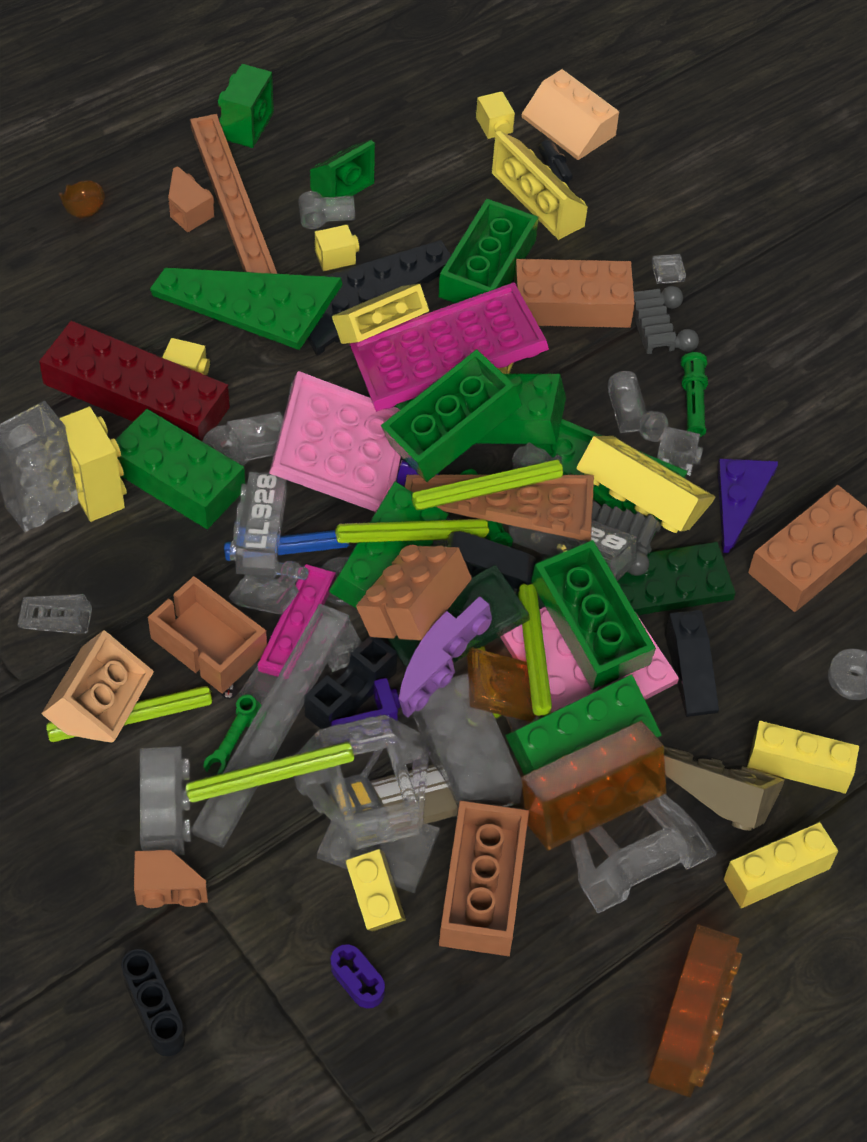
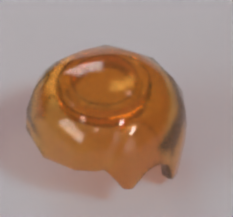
(83, 198)

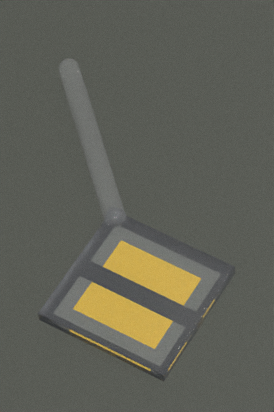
(360, 789)

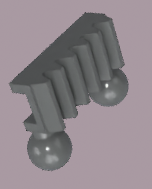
(655, 323)
(632, 524)

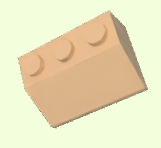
(571, 115)
(98, 690)

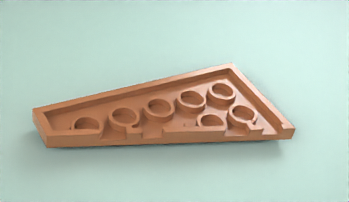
(551, 506)

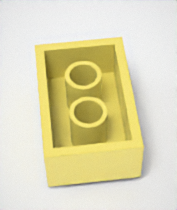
(94, 464)

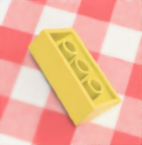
(537, 186)
(644, 483)

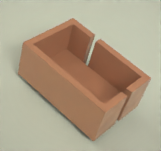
(414, 592)
(208, 634)

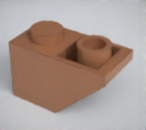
(188, 201)
(166, 879)

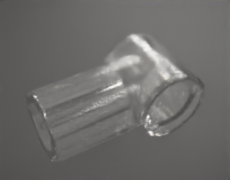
(317, 210)

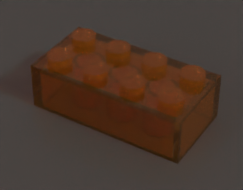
(594, 785)
(696, 1012)

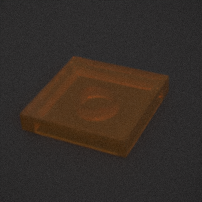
(499, 685)

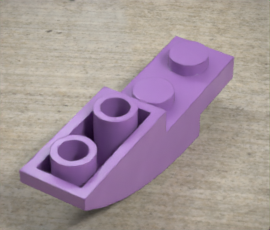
(432, 660)

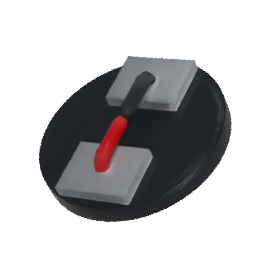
(230, 693)

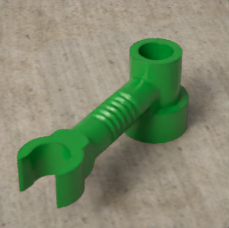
(243, 719)

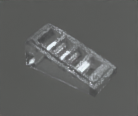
(75, 617)

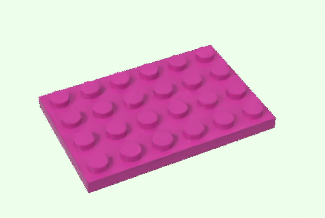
(420, 351)

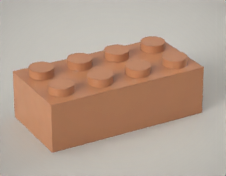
(577, 292)
(812, 549)
(484, 878)

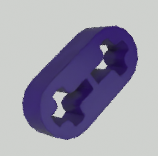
(351, 981)

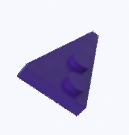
(739, 491)

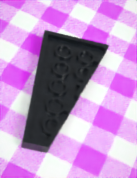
(377, 278)

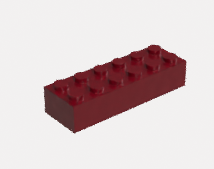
(132, 380)

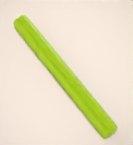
(487, 485)
(408, 530)
(535, 652)
(153, 708)
(270, 772)

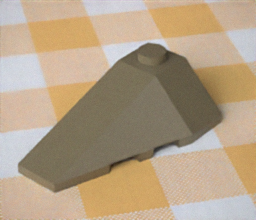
(733, 794)

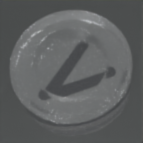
(652, 425)

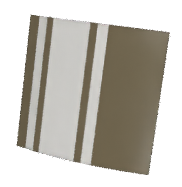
(438, 797)

